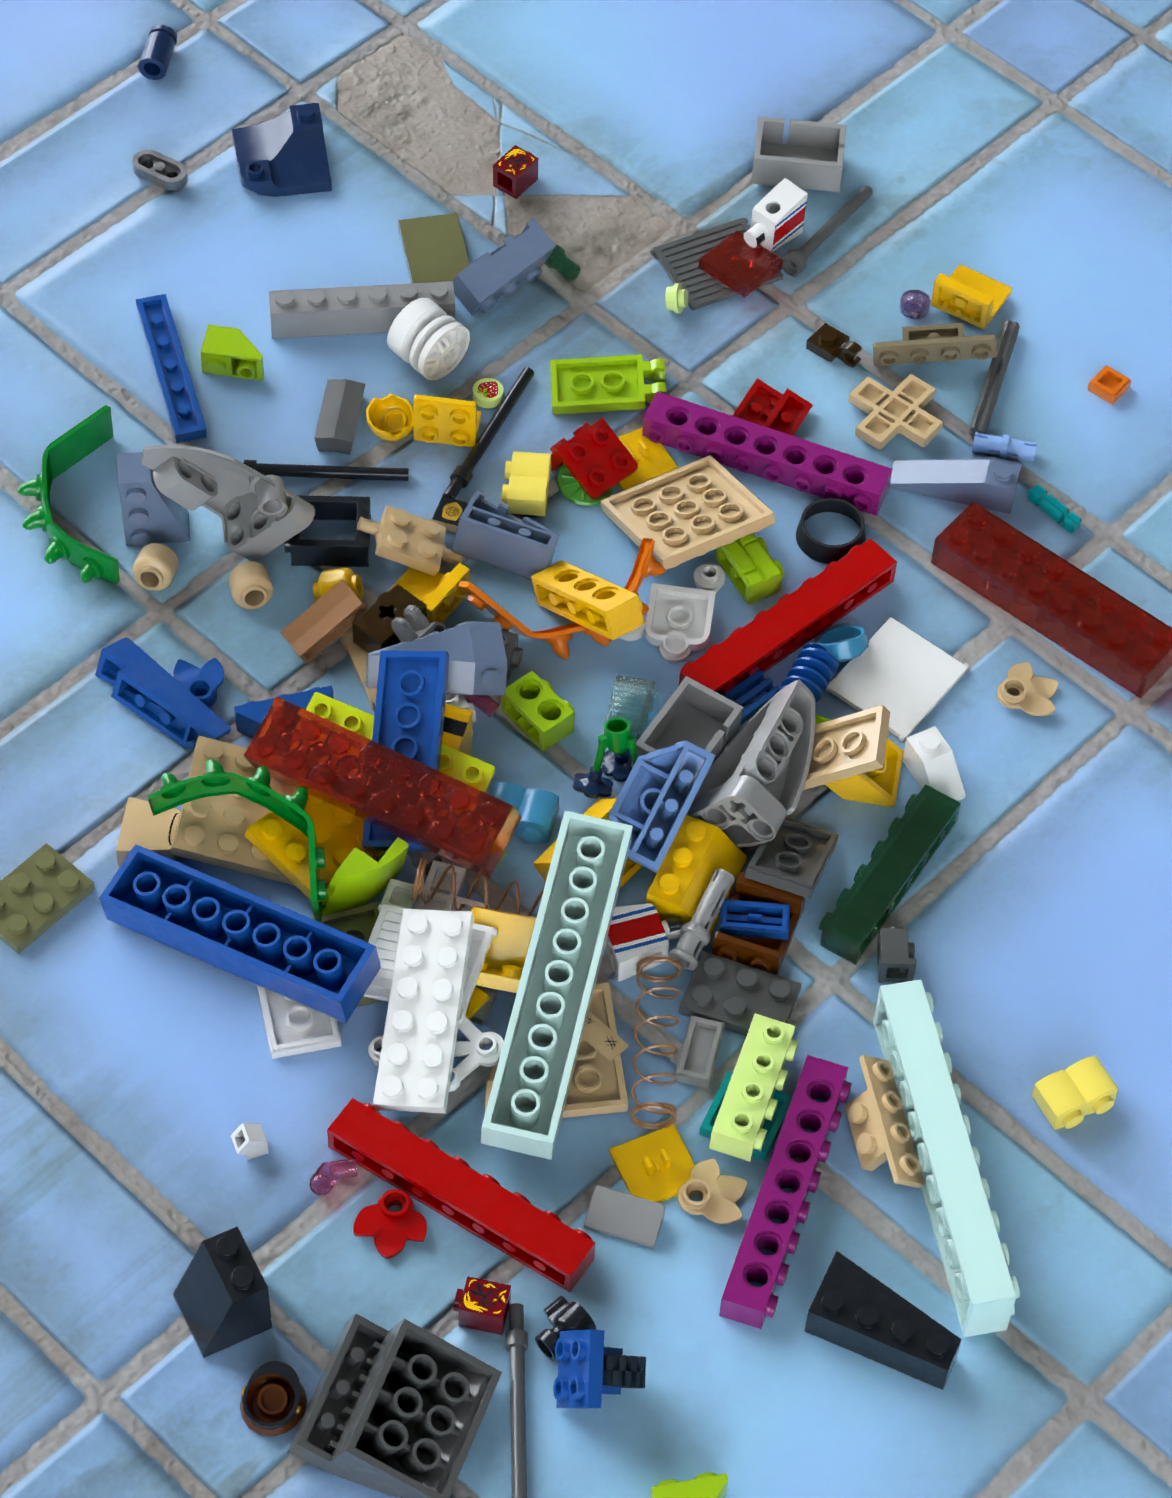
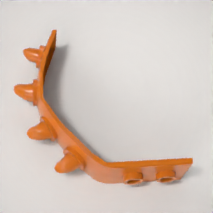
(559, 636)

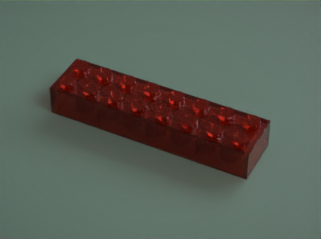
(1055, 598)
(383, 787)

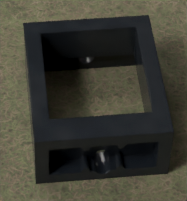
(333, 552)

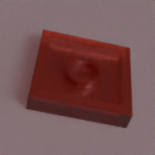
(740, 265)

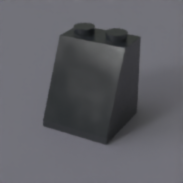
(223, 1294)

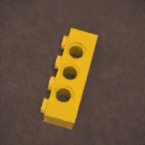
(588, 600)

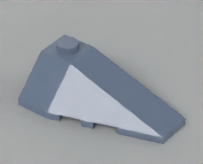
(984, 480)
(475, 657)

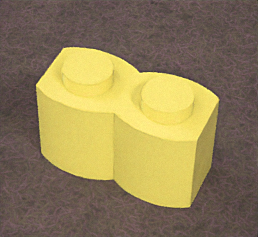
(528, 483)
(1075, 1093)

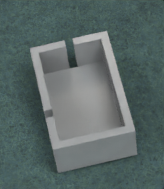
(809, 160)
(694, 716)

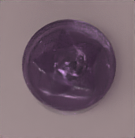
(915, 304)

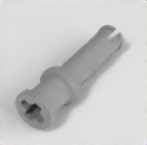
(696, 932)

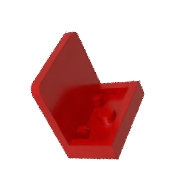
(594, 458)

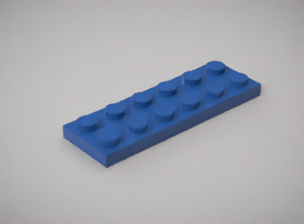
(408, 718)

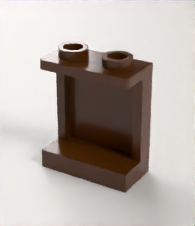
(759, 952)

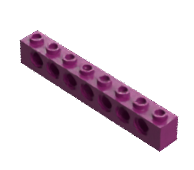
(766, 452)
(751, 1303)

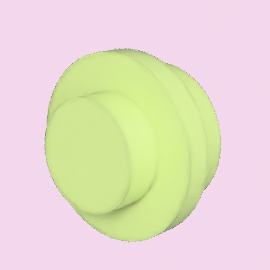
(676, 298)

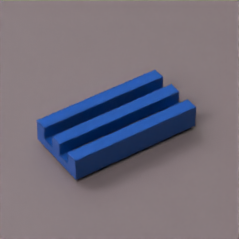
(762, 684)
(754, 924)

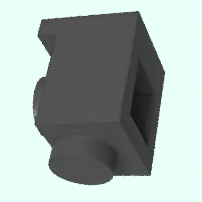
(895, 955)

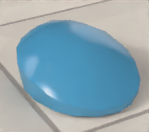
(843, 641)

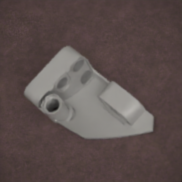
(252, 506)

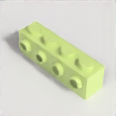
(752, 1088)

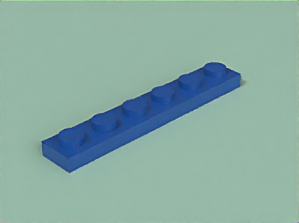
(171, 368)

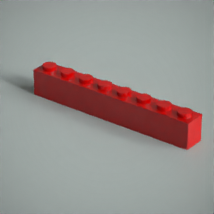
(794, 619)
(462, 1194)

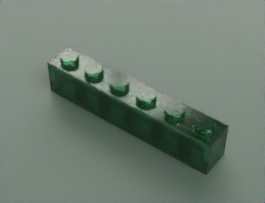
(889, 873)

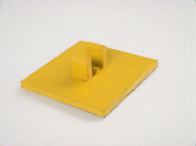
(651, 459)
(654, 1164)

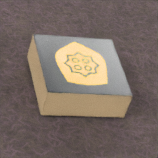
(449, 513)

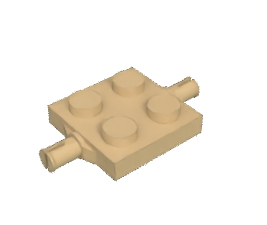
(410, 540)

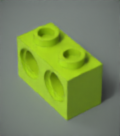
(538, 711)

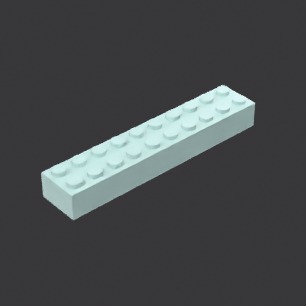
(556, 986)
(949, 1164)

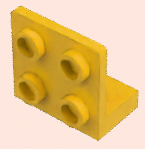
(969, 296)
(445, 420)
(437, 592)
(507, 950)

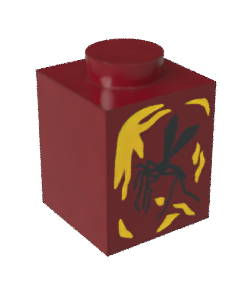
(515, 171)
(483, 1305)

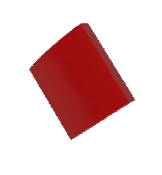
(772, 409)

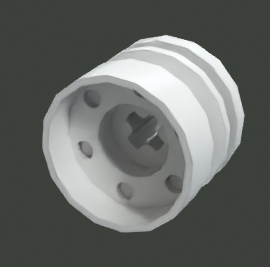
(428, 339)

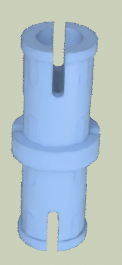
(1004, 447)

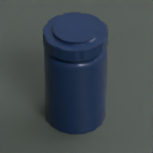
(157, 52)

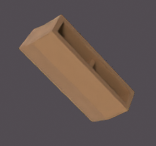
(323, 621)

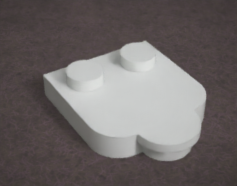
(679, 620)

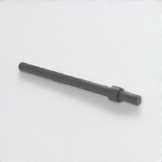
(516, 1343)

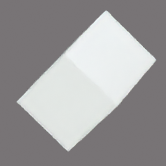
(250, 1140)

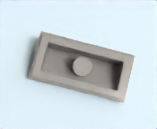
(624, 1216)

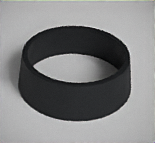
(823, 552)

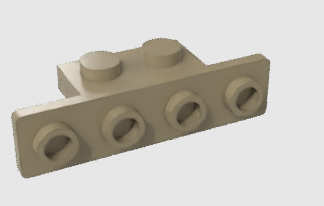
(934, 344)

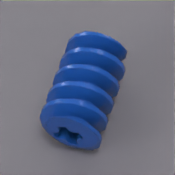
(814, 668)

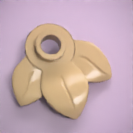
(1031, 691)
(717, 1193)

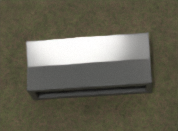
(339, 415)

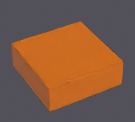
(1109, 384)

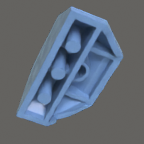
(659, 799)

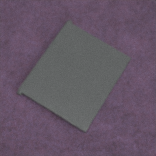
(681, 263)

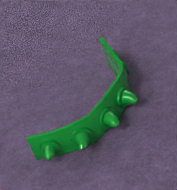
(56, 459)
(257, 790)

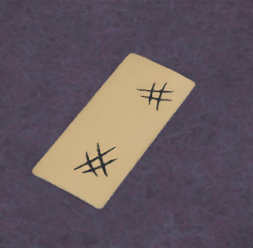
(603, 1038)

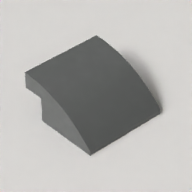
(395, 1410)

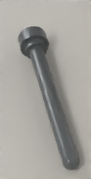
(796, 260)

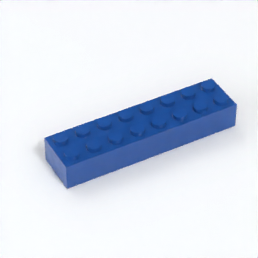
(241, 933)

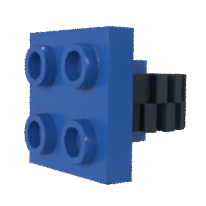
(591, 1370)

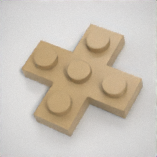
(895, 411)

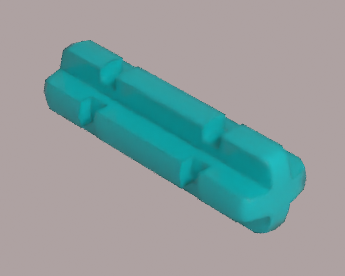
(1054, 509)

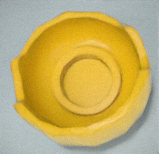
(390, 417)

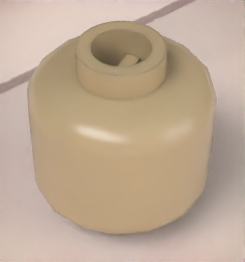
(155, 566)
(250, 585)

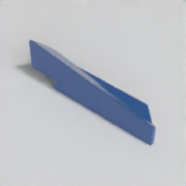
(157, 695)

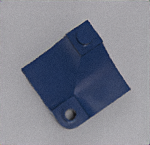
(284, 154)

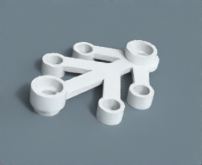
(470, 1048)

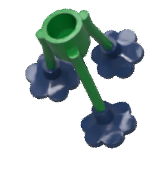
(616, 760)

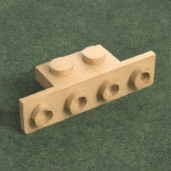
(881, 1125)

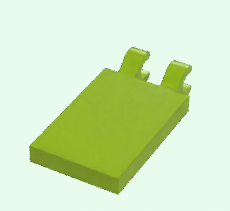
(604, 383)

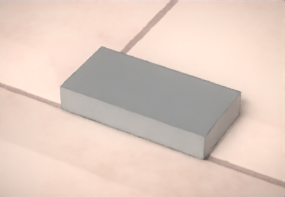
(699, 1051)

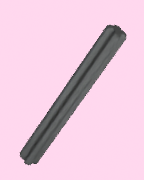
(994, 378)

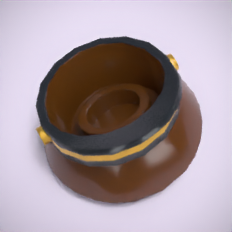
(273, 1399)

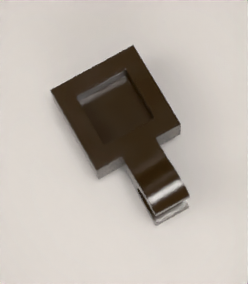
(833, 344)

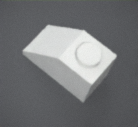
(933, 763)

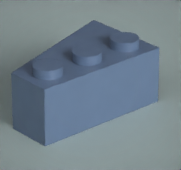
(504, 269)
(145, 510)
(503, 539)

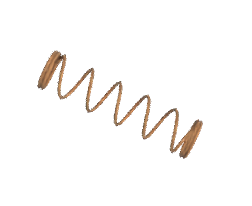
(419, 884)
(654, 1105)

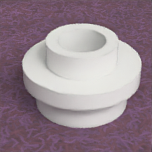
(711, 583)

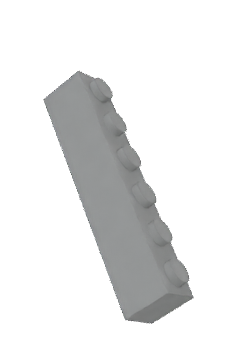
(350, 308)

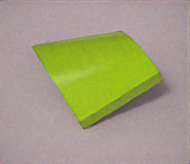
(363, 878)

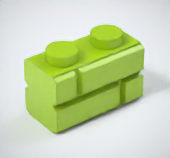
(751, 568)

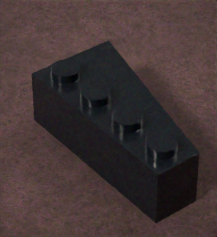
(880, 1324)

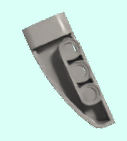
(761, 770)

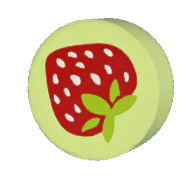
(488, 393)

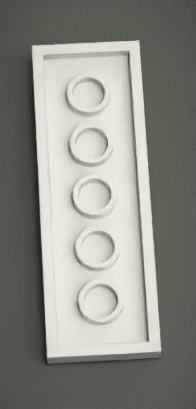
(424, 1011)

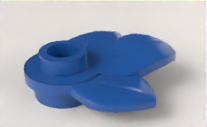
(200, 681)

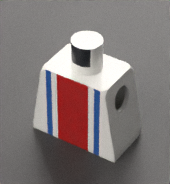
(777, 217)
(637, 934)

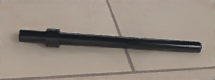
(334, 472)
(463, 473)

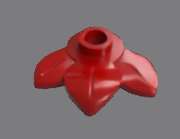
(389, 1227)

